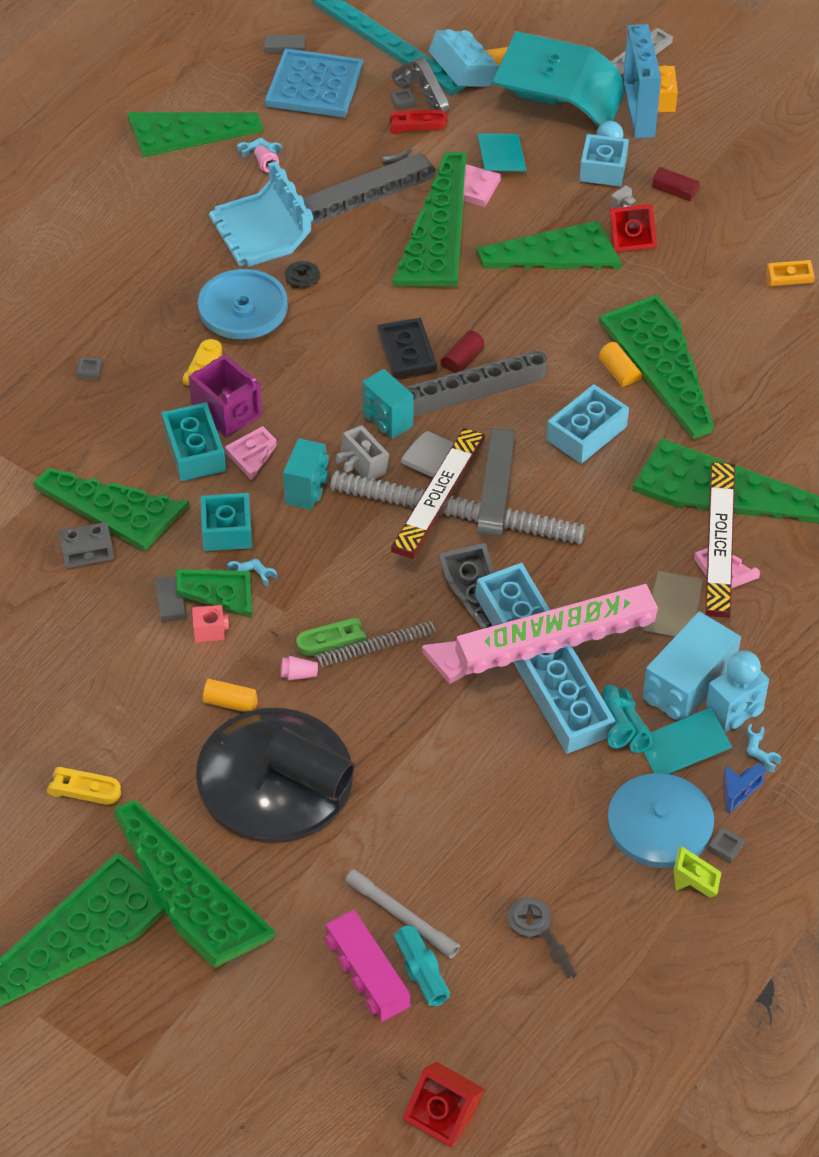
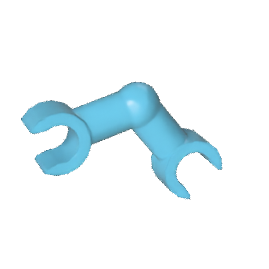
(248, 147)
(255, 565)
(753, 750)

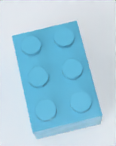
(463, 58)
(587, 423)

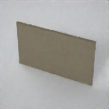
(676, 601)

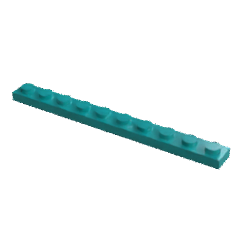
(383, 39)

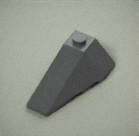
(462, 570)

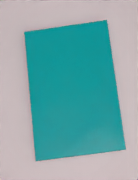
(501, 152)
(686, 742)

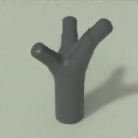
(396, 157)

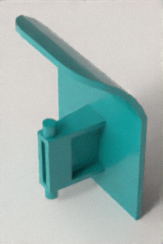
(561, 72)

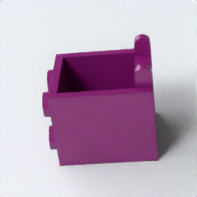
(239, 393)

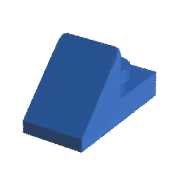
(738, 787)

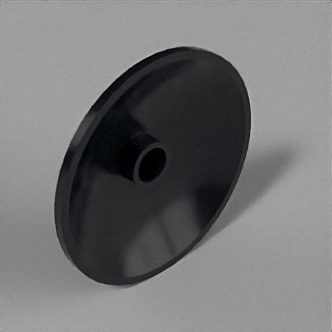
(274, 775)

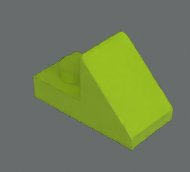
(695, 872)

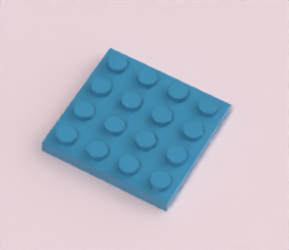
(314, 83)

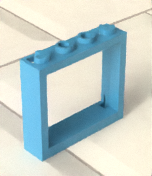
(641, 91)

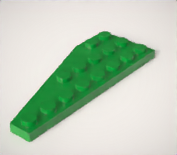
(659, 350)
(683, 478)
(194, 898)
(91, 922)

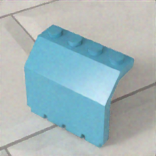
(264, 223)

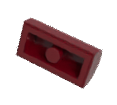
(675, 184)
(463, 352)

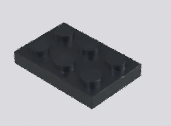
(407, 348)

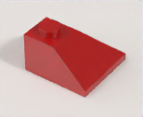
(633, 227)

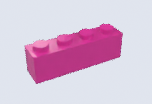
(367, 966)

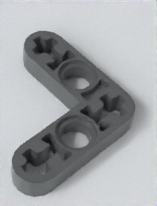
(421, 71)

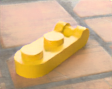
(207, 351)
(84, 786)

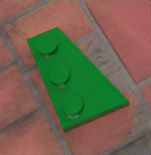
(216, 588)

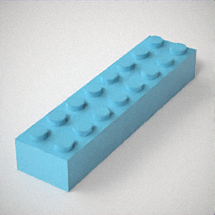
(554, 679)

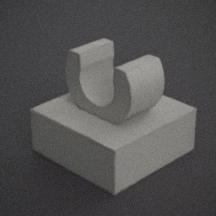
(622, 198)

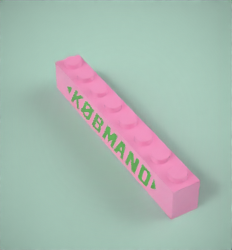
(556, 629)

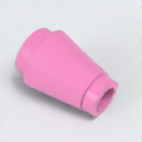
(265, 157)
(297, 668)

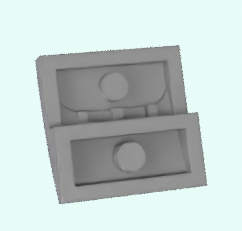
(427, 453)

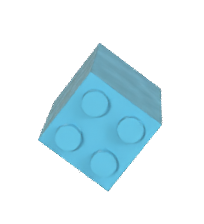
(682, 671)

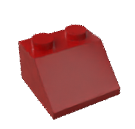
(443, 1103)

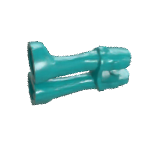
(628, 723)

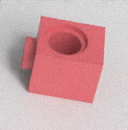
(209, 623)

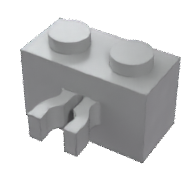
(362, 453)

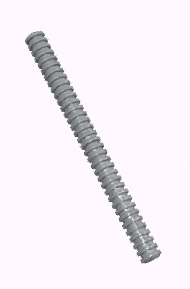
(457, 507)

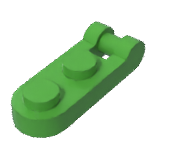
(330, 637)

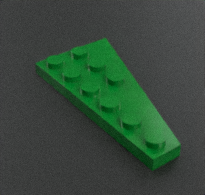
(175, 131)
(555, 249)
(127, 510)

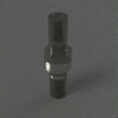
(559, 954)

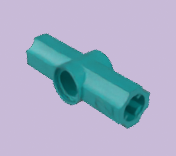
(421, 965)

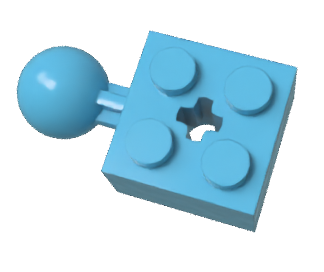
(605, 155)
(739, 691)

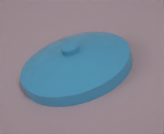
(242, 304)
(657, 816)

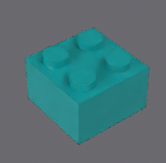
(387, 404)
(305, 474)
(226, 522)

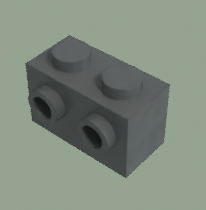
(86, 545)

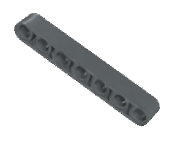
(369, 187)
(478, 382)
(496, 482)

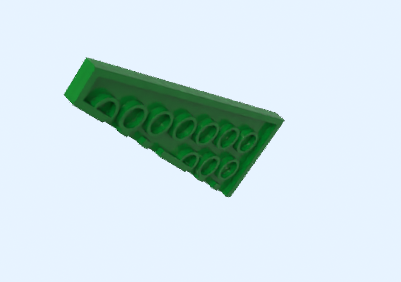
(435, 240)

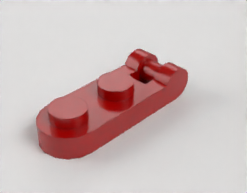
(417, 120)

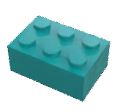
(193, 441)

